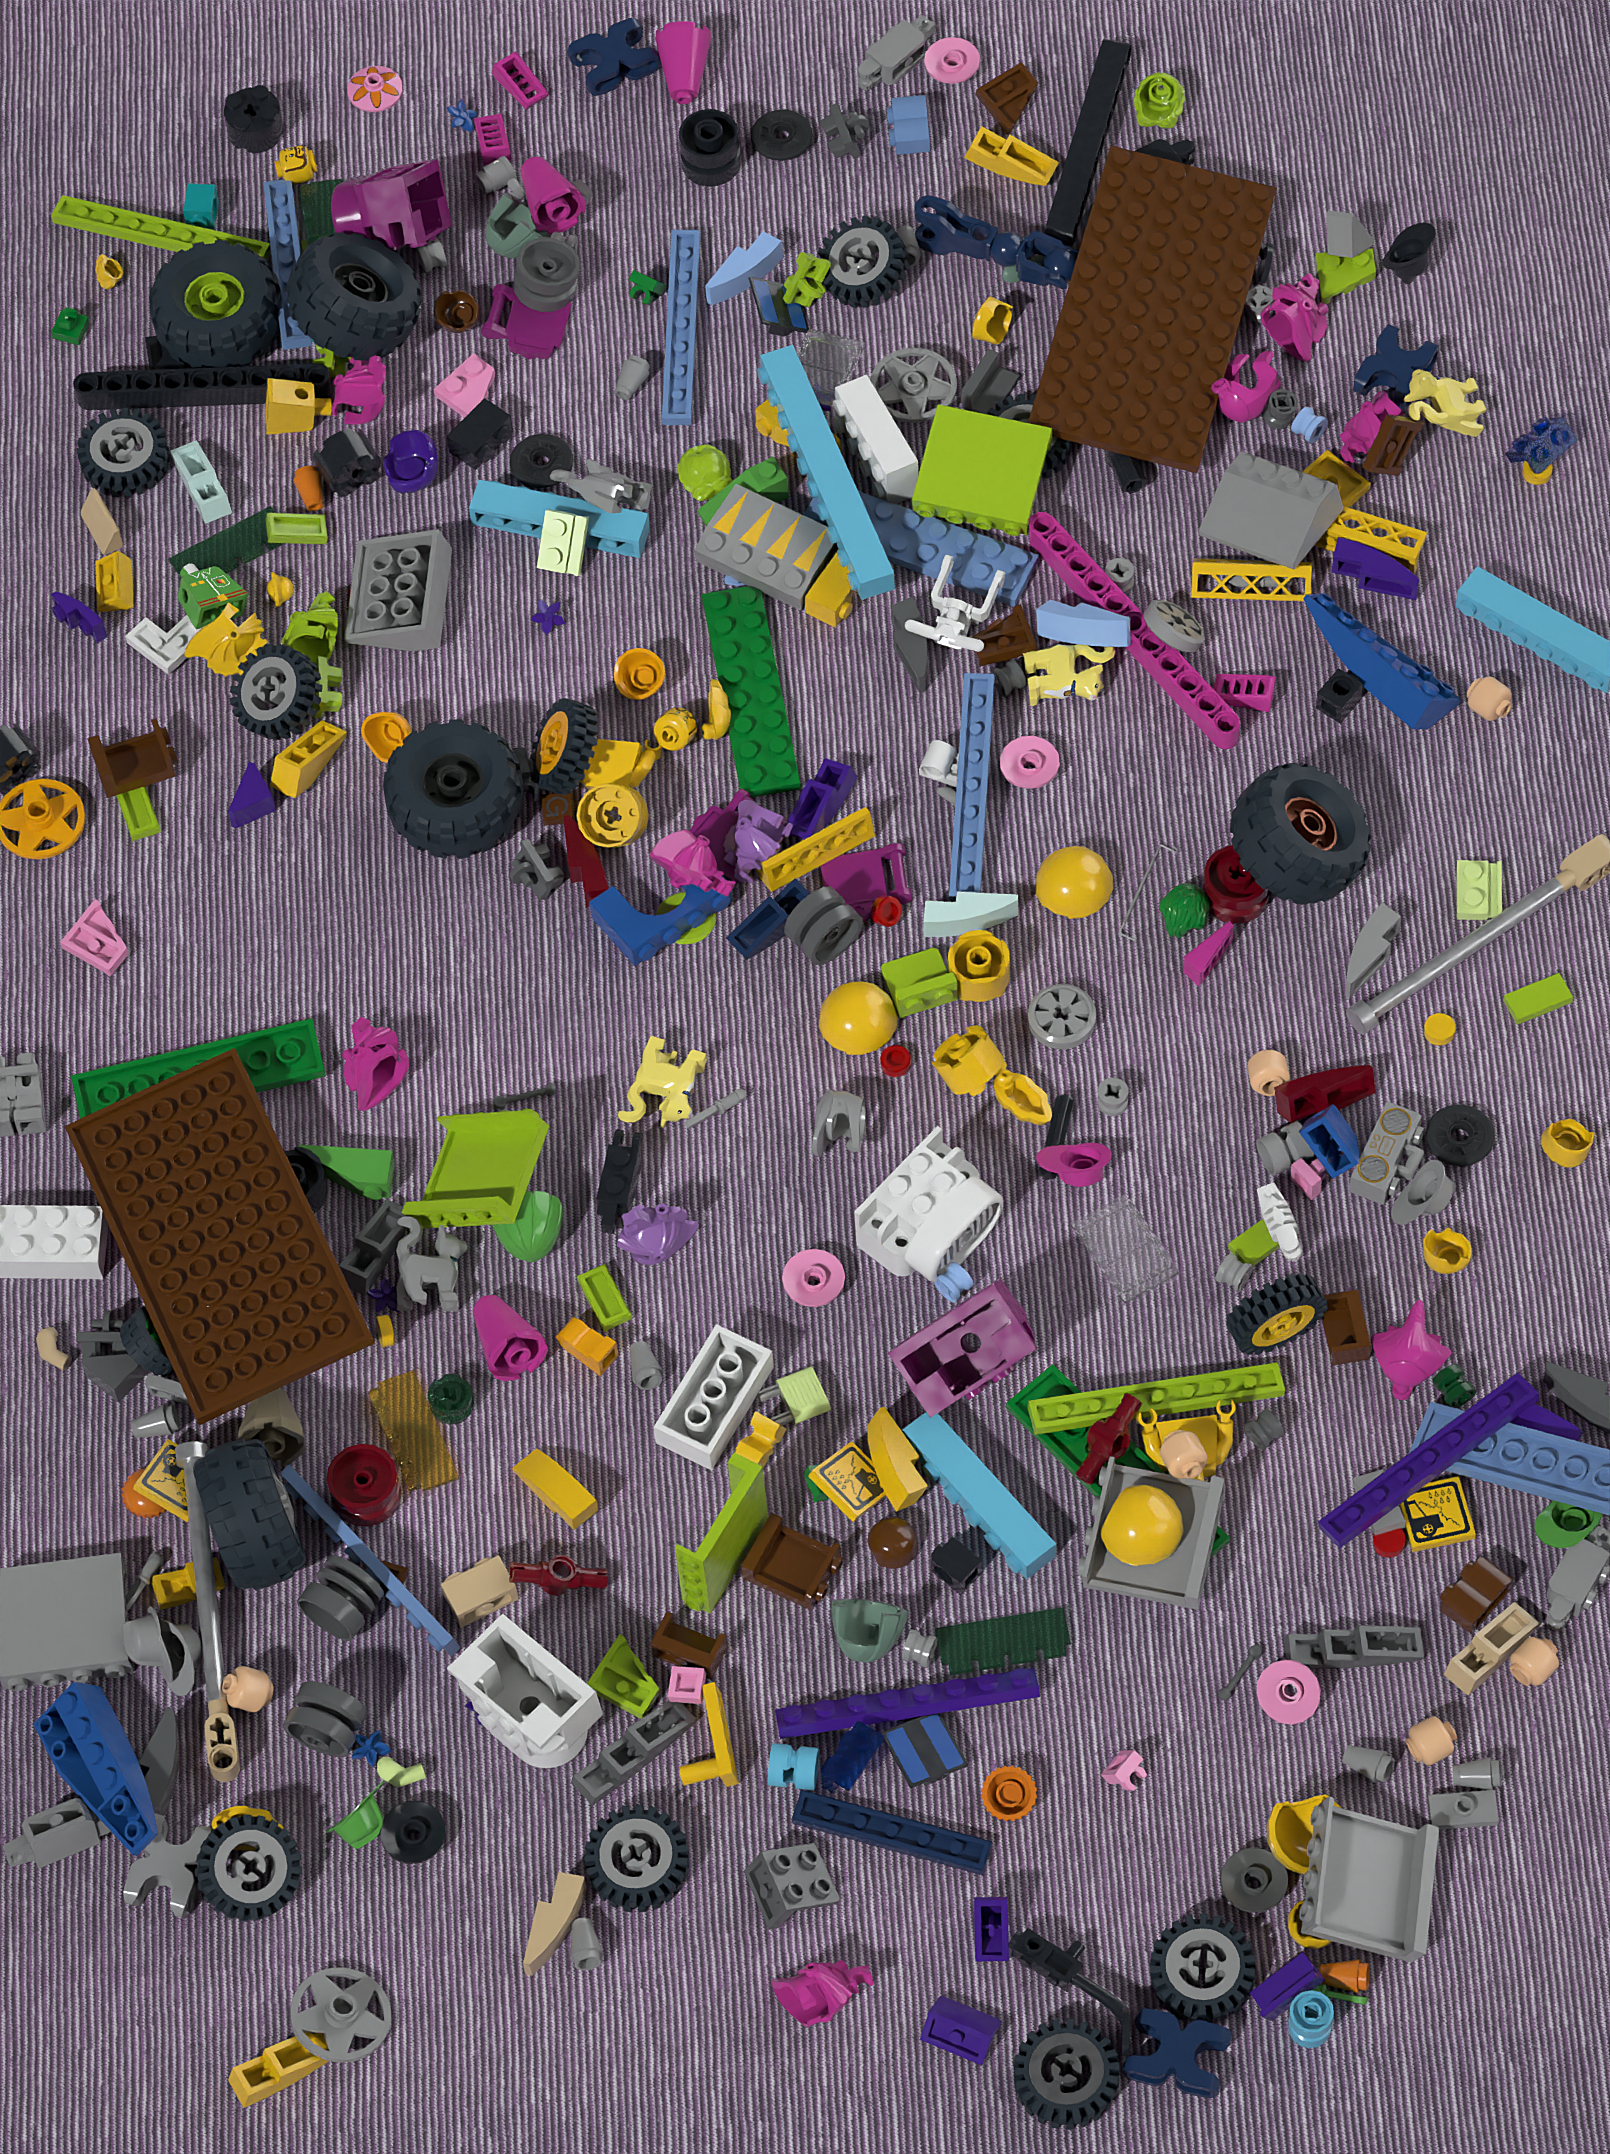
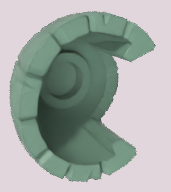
(511, 227)
(867, 1629)

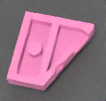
(466, 385)
(96, 940)

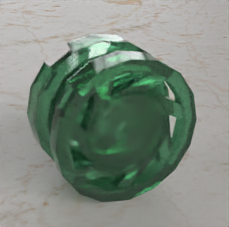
(450, 1399)

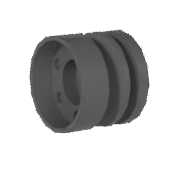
(340, 1598)

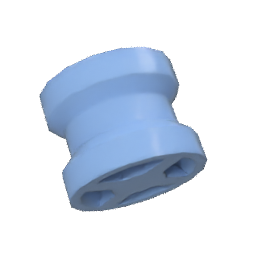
(1309, 425)
(953, 1282)

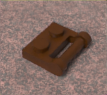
(1392, 445)

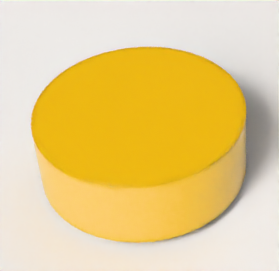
(1536, 479)
(1439, 1029)
(385, 1331)

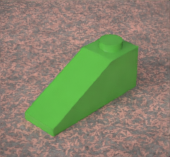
(763, 478)
(357, 1169)

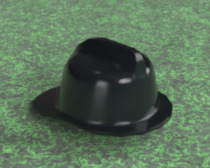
(1409, 252)

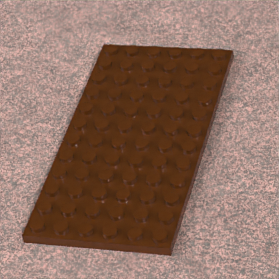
(1152, 309)
(218, 1236)

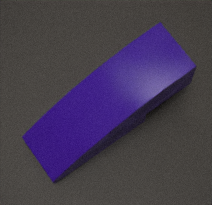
(1374, 569)
(821, 798)

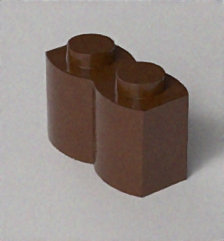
(1476, 1594)

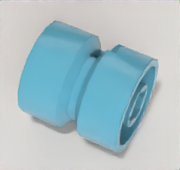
(793, 1766)
(1310, 2019)

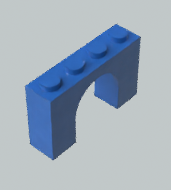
(642, 934)

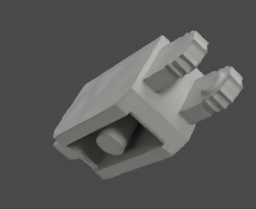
(895, 53)
(1577, 1577)
(56, 1834)

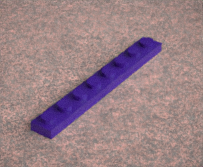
(1428, 1460)
(907, 1702)

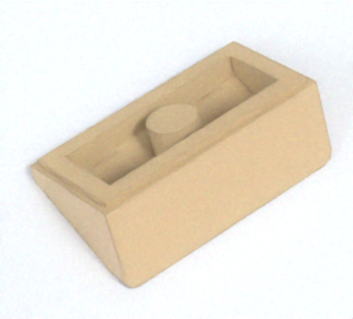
(101, 523)

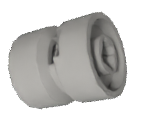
(1281, 1150)

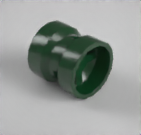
(1454, 1386)

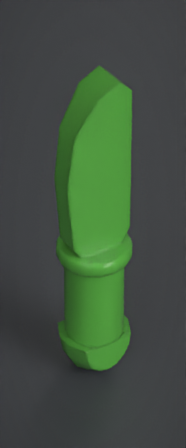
(1341, 1996)

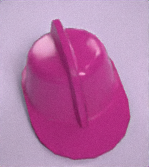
(1076, 1164)

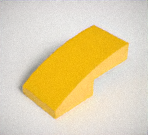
(180, 1587)

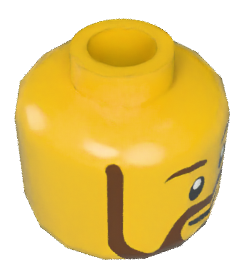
(296, 164)
(675, 729)

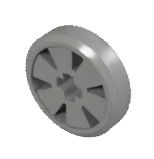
(1174, 626)
(1055, 1031)

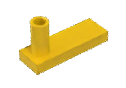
(723, 1764)

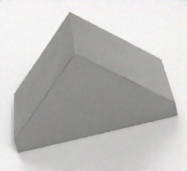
(1346, 235)

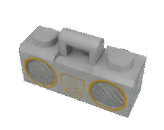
(1380, 1160)

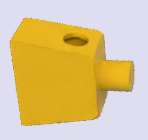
(292, 406)

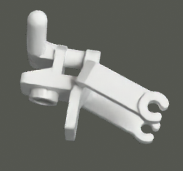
(956, 614)

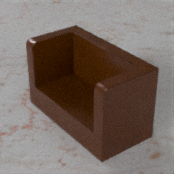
(1345, 1328)
(687, 1647)

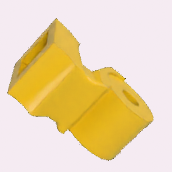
(761, 1442)

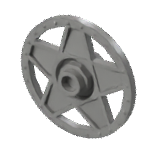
(914, 383)
(340, 2014)

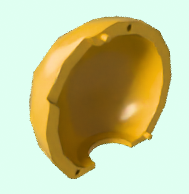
(1074, 882)
(857, 1018)
(1142, 1526)
(1291, 1831)

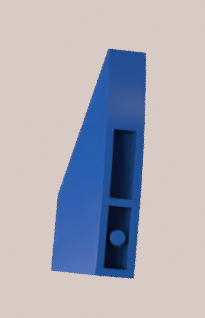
(1383, 669)
(99, 1763)

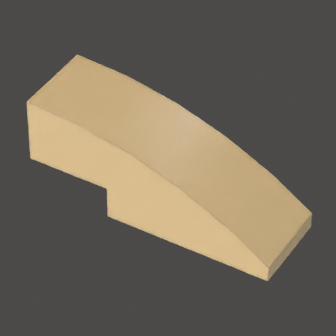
(1490, 1648)
(554, 1920)

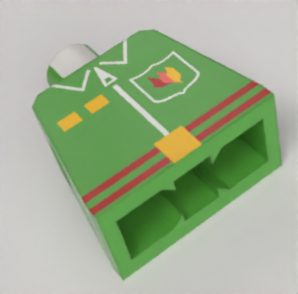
(207, 593)

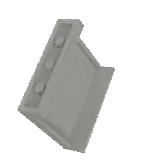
(1175, 1579)
(62, 1622)
(1369, 1882)

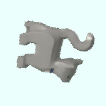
(606, 488)
(425, 1271)

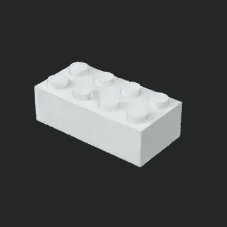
(875, 440)
(52, 1242)
(713, 1397)

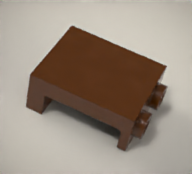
(134, 761)
(791, 1563)

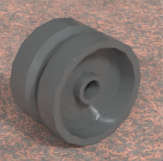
(546, 274)
(823, 925)
(325, 1719)

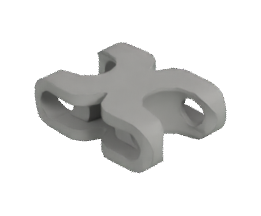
(169, 1867)

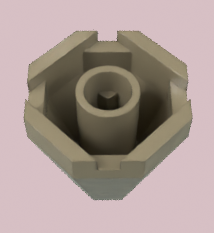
(276, 1424)

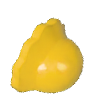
(108, 271)
(279, 589)

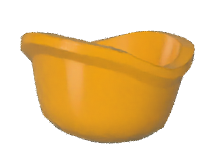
(639, 673)
(384, 733)

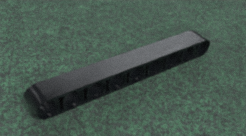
(1088, 141)
(191, 386)

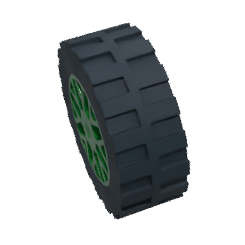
(144, 1344)

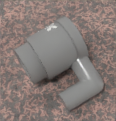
(498, 175)

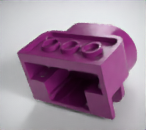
(393, 205)
(942, 1363)

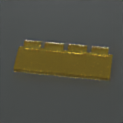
(419, 1435)

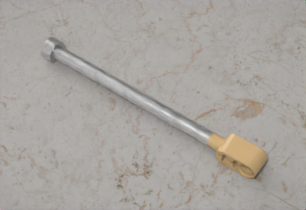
(1580, 868)
(186, 1456)

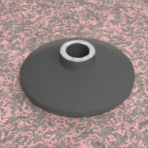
(1259, 1866)

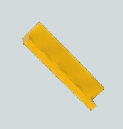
(1388, 544)
(1249, 568)
(817, 849)

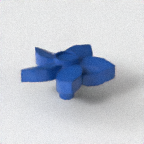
(462, 117)
(370, 1748)

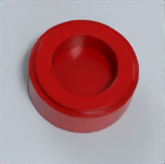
(886, 911)
(895, 1061)
(1389, 1543)

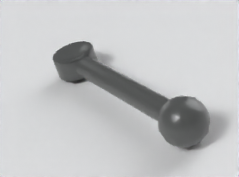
(500, 1102)
(1254, 1653)

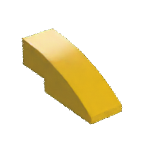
(1010, 158)
(894, 1461)
(556, 1488)
(275, 2069)

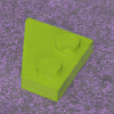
(1342, 273)
(624, 1680)

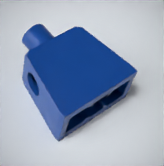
(1328, 1136)

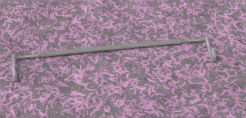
(1139, 889)

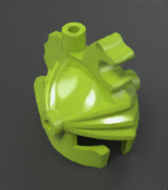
(315, 630)

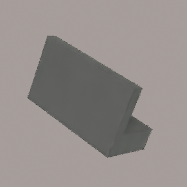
(987, 384)

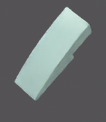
(201, 481)
(968, 913)

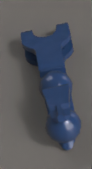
(981, 241)

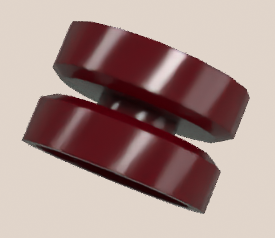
(1231, 889)
(364, 1485)

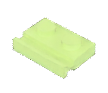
(562, 542)
(1478, 889)

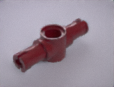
(1108, 1439)
(572, 1575)

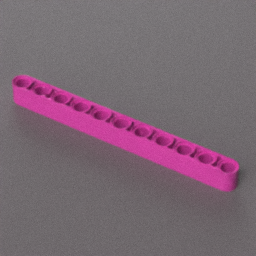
(1153, 661)

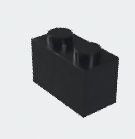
(480, 434)

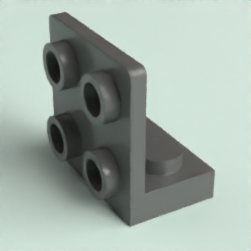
(790, 1882)

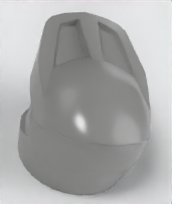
(839, 1116)

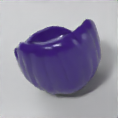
(411, 461)

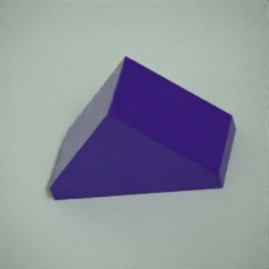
(251, 798)
(991, 1929)

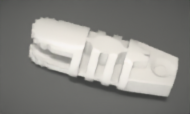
(1279, 1221)

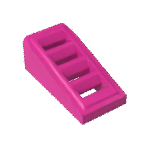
(515, 62)
(491, 154)
(1255, 682)
(1204, 957)

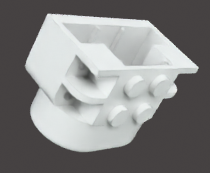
(927, 1212)
(526, 1695)

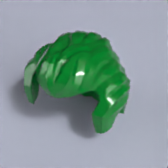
(1184, 909)

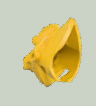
(225, 643)

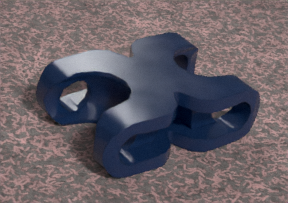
(614, 56)
(1394, 366)
(1177, 2053)

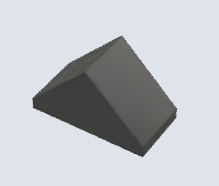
(114, 1374)

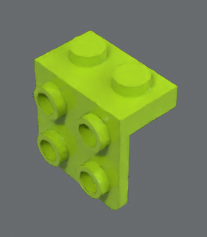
(919, 982)

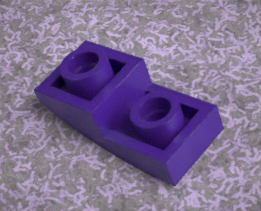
(78, 614)
(1546, 1421)

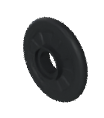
(781, 149)
(539, 445)
(1460, 1152)

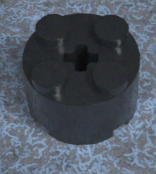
(253, 119)
(347, 461)
(17, 757)
(309, 1175)

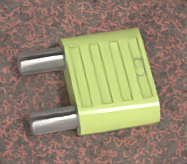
(801, 1395)

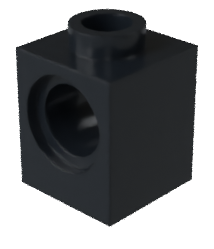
(1337, 705)
(955, 1565)

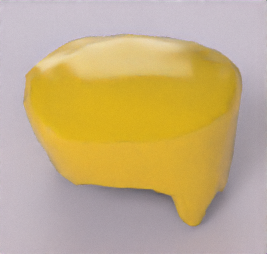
(992, 321)
(1567, 1142)

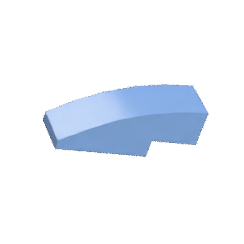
(742, 264)
(1082, 625)

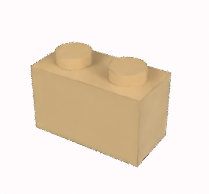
(479, 1590)

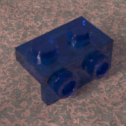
(1543, 443)
(851, 1758)

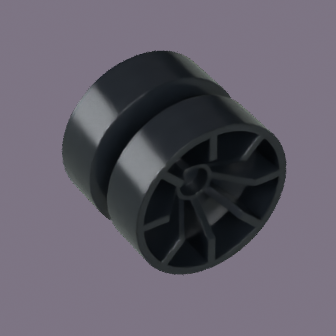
(709, 147)

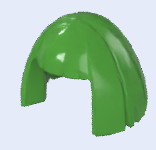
(534, 1227)

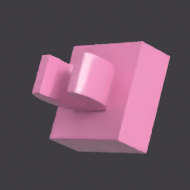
(1308, 1177)
(686, 1685)
(1122, 1767)

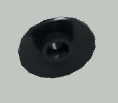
(411, 1818)

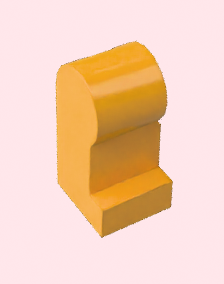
(588, 1345)

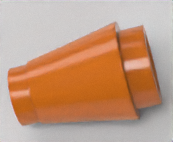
(309, 485)
(1346, 1975)

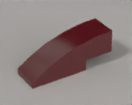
(583, 861)
(1319, 1090)

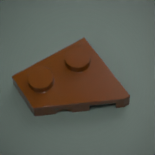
(1008, 95)
(1005, 639)

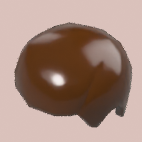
(456, 311)
(893, 1542)

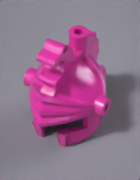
(1297, 317)
(361, 388)
(1365, 425)
(690, 862)
(373, 1063)
(819, 1990)

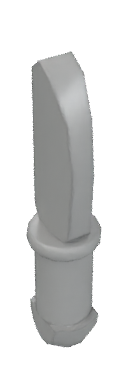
(1265, 581)
(719, 1106)
(143, 1578)

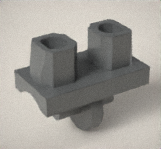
(839, 123)
(531, 869)
(92, 1341)

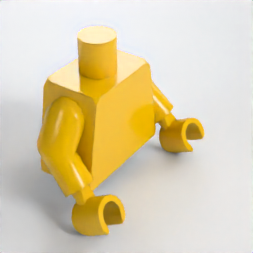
(620, 763)
(1213, 1434)

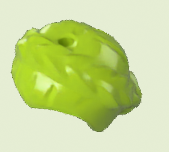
(1157, 104)
(704, 471)

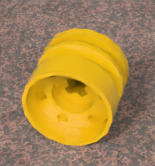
(598, 824)

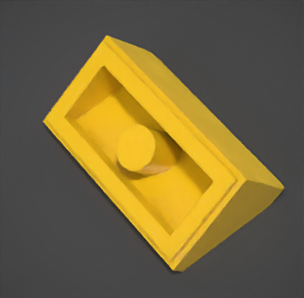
(114, 582)

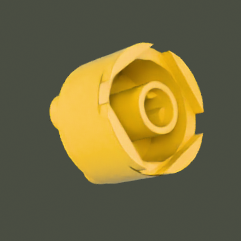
(979, 966)
(968, 1061)

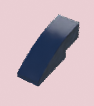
(767, 921)

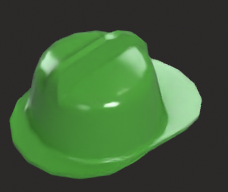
(1565, 1524)
(362, 1823)

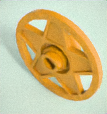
(41, 819)

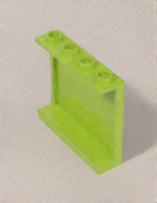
(981, 470)
(481, 1169)
(713, 1565)

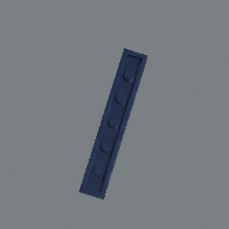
(892, 1832)

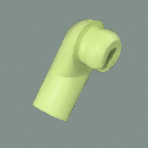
(398, 1775)

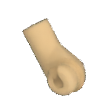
(48, 1350)

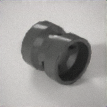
(1280, 409)

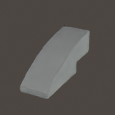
(1371, 948)

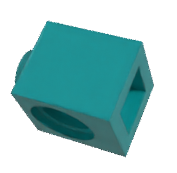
(201, 205)

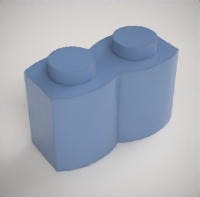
(910, 125)

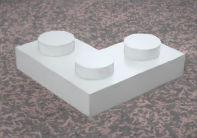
(162, 648)

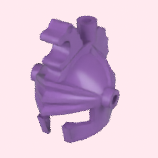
(753, 838)
(655, 1232)

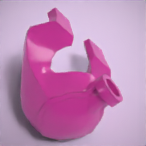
(1240, 402)
(1409, 1353)

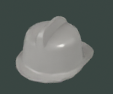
(1424, 1195)
(145, 1644)
(184, 1654)

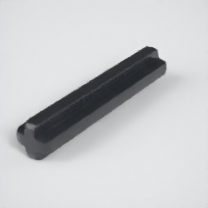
(1057, 1128)

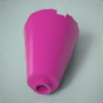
(683, 58)
(550, 196)
(507, 1339)

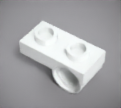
(940, 763)

